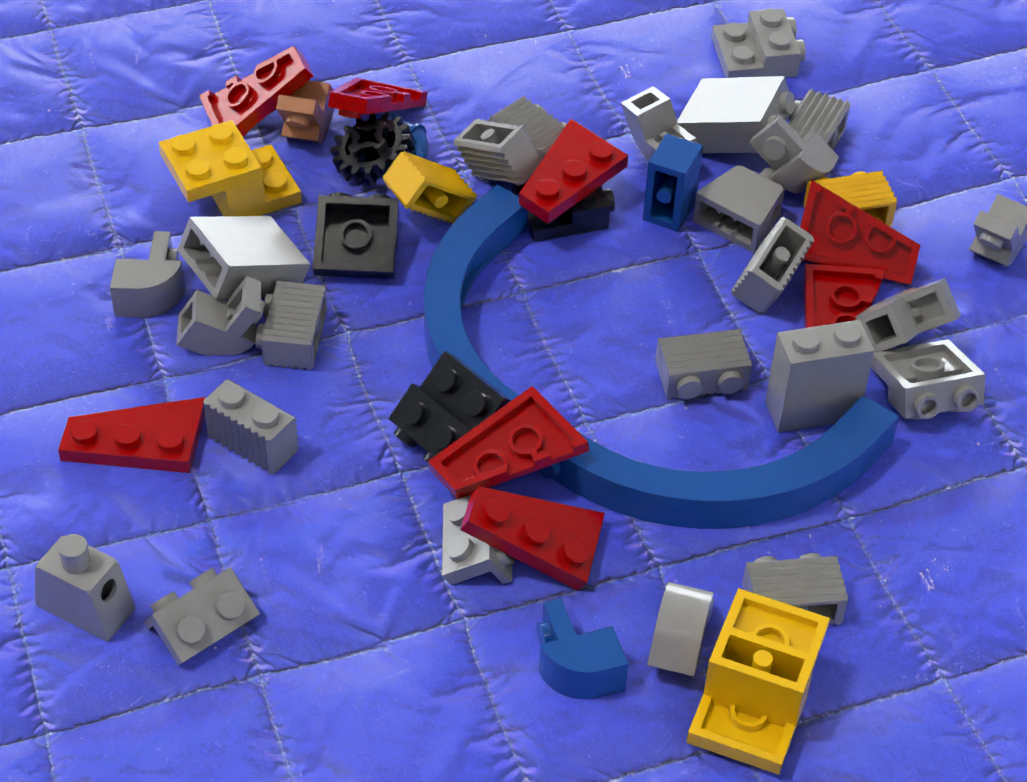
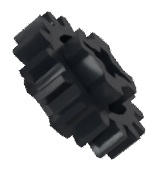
(371, 147)

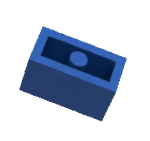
(672, 182)

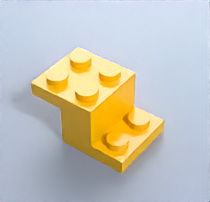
(223, 166)
(758, 681)

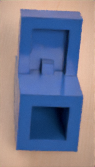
(579, 664)

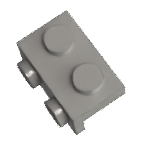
(466, 555)
(202, 615)

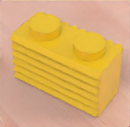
(428, 187)
(865, 191)

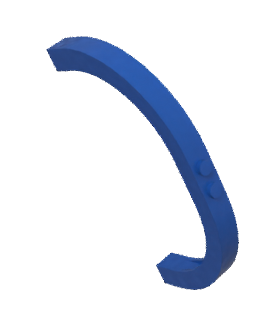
(624, 484)

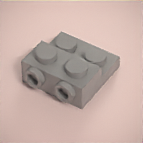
(760, 46)
(930, 379)

